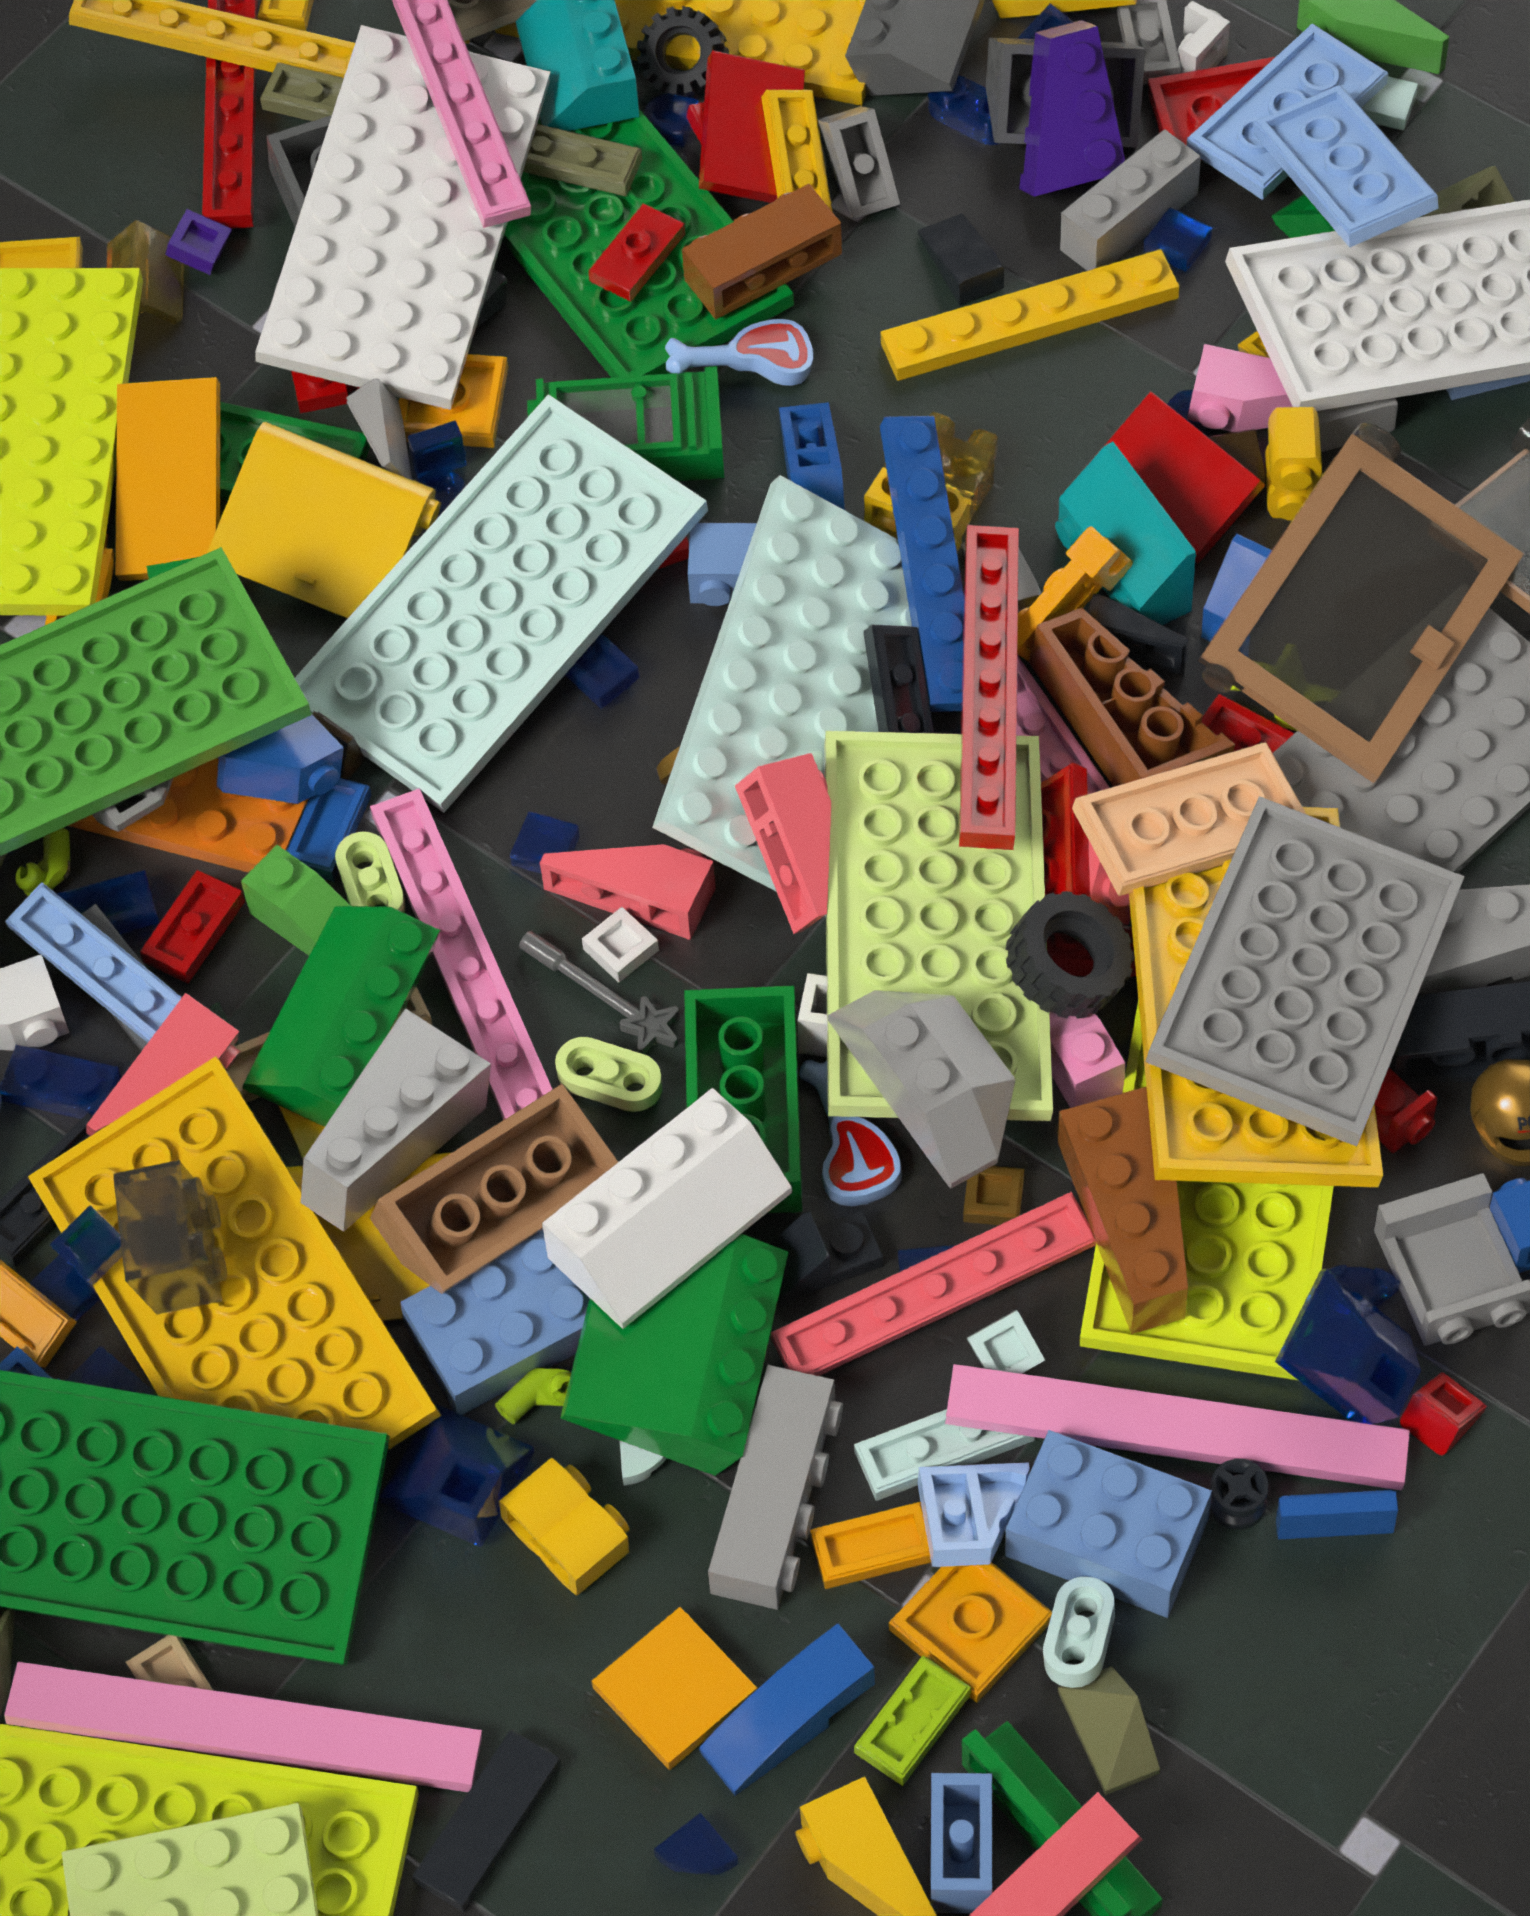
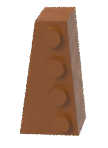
(1115, 704)
(1127, 1209)

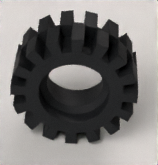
(658, 37)

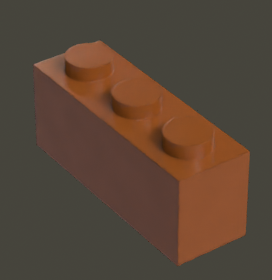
(762, 251)

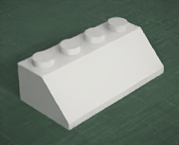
(665, 1208)

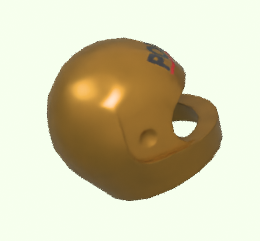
(1503, 1108)

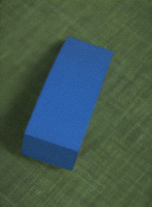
(788, 1709)

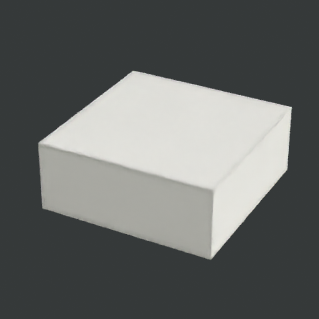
(620, 944)

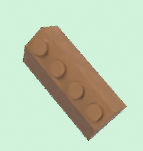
(492, 1191)

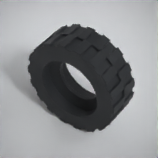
(1049, 984)

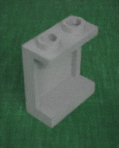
(1452, 1261)

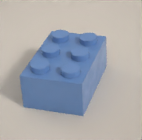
(497, 1325)
(1108, 1521)

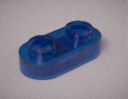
(964, 110)

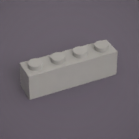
(773, 1488)

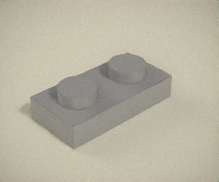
(1150, 27)

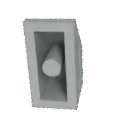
(858, 160)

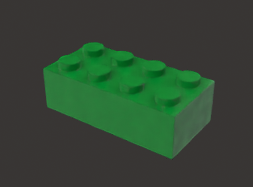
(748, 1053)

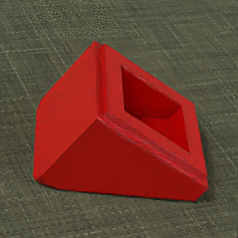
(1441, 1413)

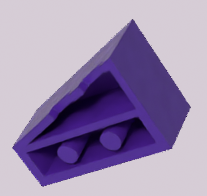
(1071, 114)

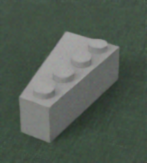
(1482, 940)
(393, 1119)

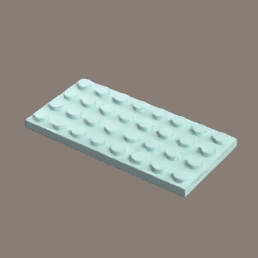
(498, 601)
(782, 665)

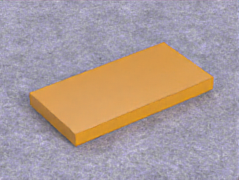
(166, 472)

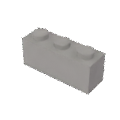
(1129, 202)

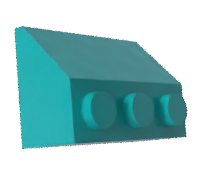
(586, 62)
(1126, 512)

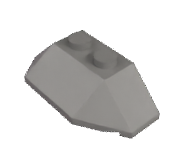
(933, 1075)

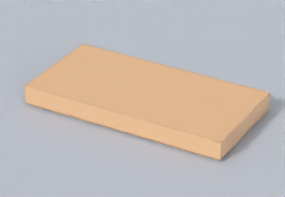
(1180, 816)

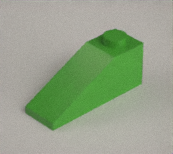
(1379, 31)
(290, 898)

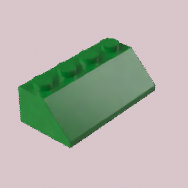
(341, 1008)

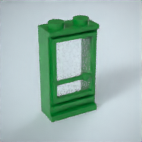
(660, 417)

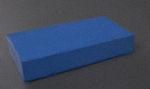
(326, 823)
(1336, 1514)

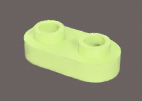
(371, 884)
(612, 1073)

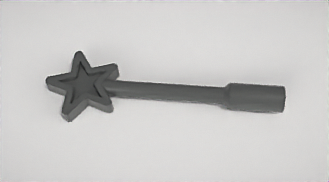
(646, 1024)

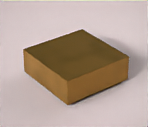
(994, 1196)

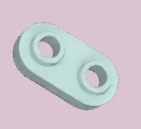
(1078, 1636)

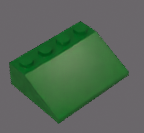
(687, 1366)

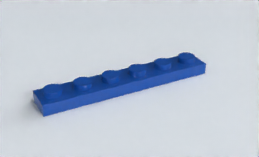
(927, 552)

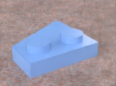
(968, 1509)

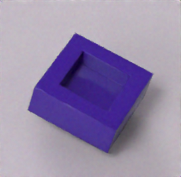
(198, 242)

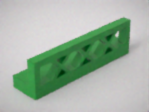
(1041, 1806)

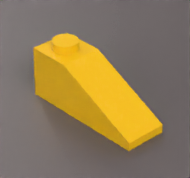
(861, 1851)

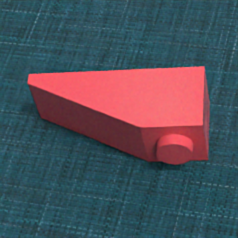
(792, 825)
(651, 882)
(178, 1047)

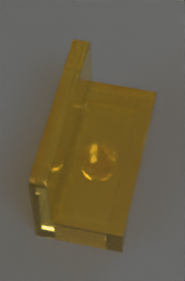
(162, 276)

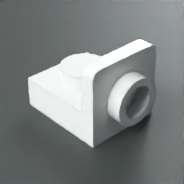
(1204, 38)

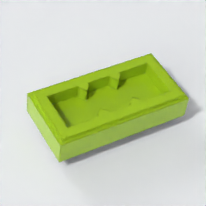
(912, 1720)

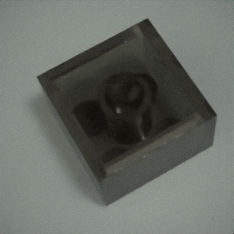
(169, 1237)

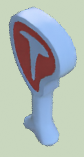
(771, 348)
(861, 1159)

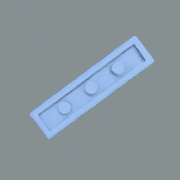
(93, 961)

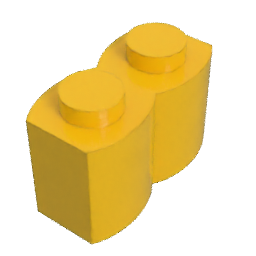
(1292, 459)
(566, 1525)

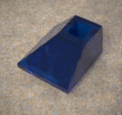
(1350, 1353)
(457, 1475)

